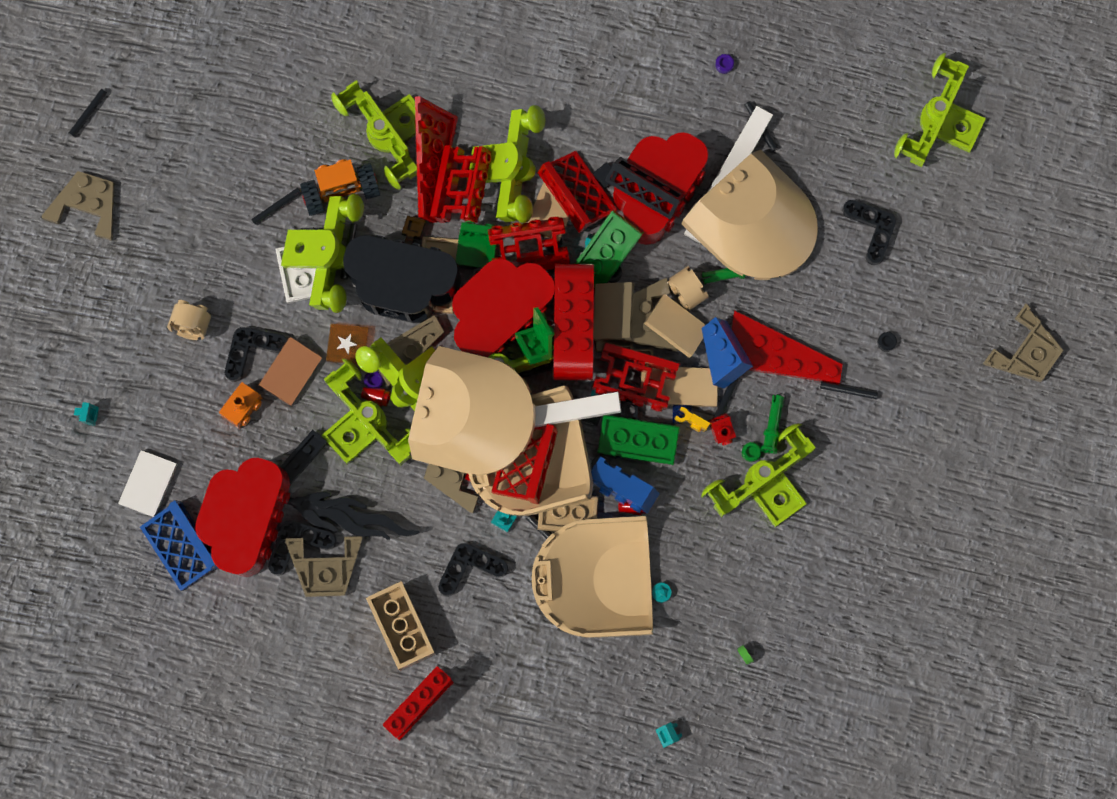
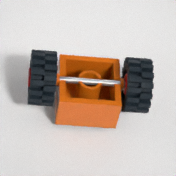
(338, 181)

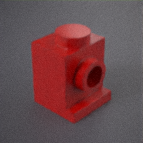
(717, 425)

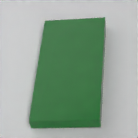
(610, 247)
(638, 440)

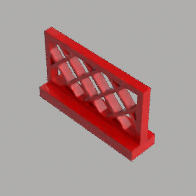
(566, 196)
(539, 469)

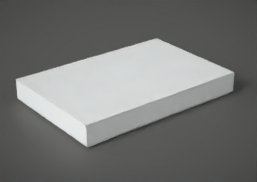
(296, 281)
(147, 483)

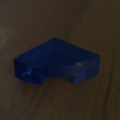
(676, 412)

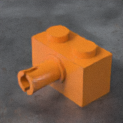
(241, 405)

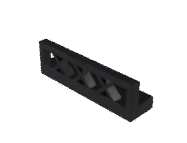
(646, 181)

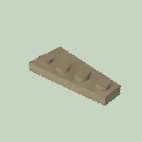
(415, 341)

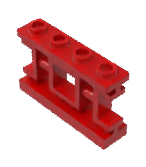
(448, 181)
(530, 231)
(639, 363)
(418, 703)

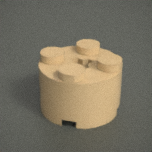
(688, 287)
(189, 320)

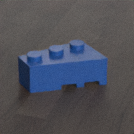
(724, 353)
(623, 486)

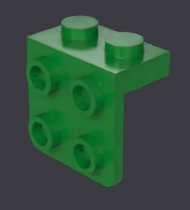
(474, 245)
(537, 341)

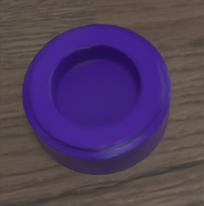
(724, 63)
(373, 380)

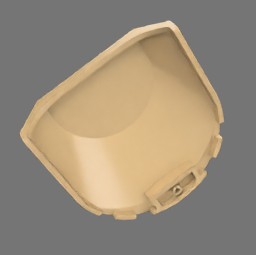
(756, 220)
(471, 413)
(567, 476)
(596, 578)

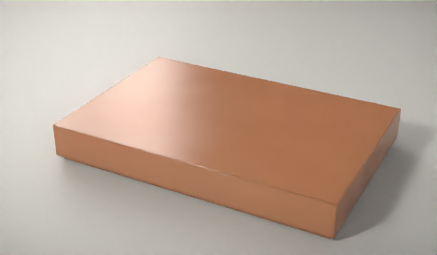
(290, 371)

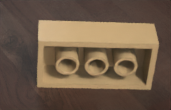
(400, 626)

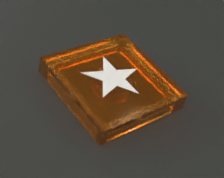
(345, 341)

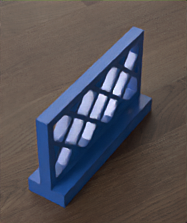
(188, 526)

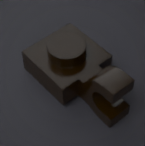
(413, 229)

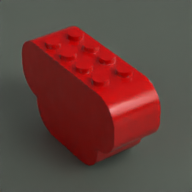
(675, 162)
(499, 304)
(573, 321)
(243, 515)

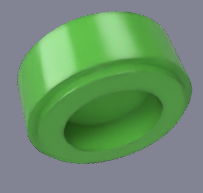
(745, 655)

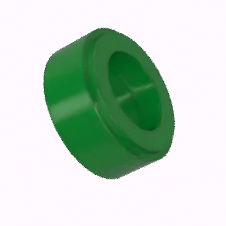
(751, 452)

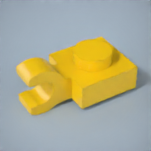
(696, 422)

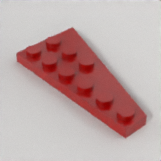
(433, 130)
(781, 355)

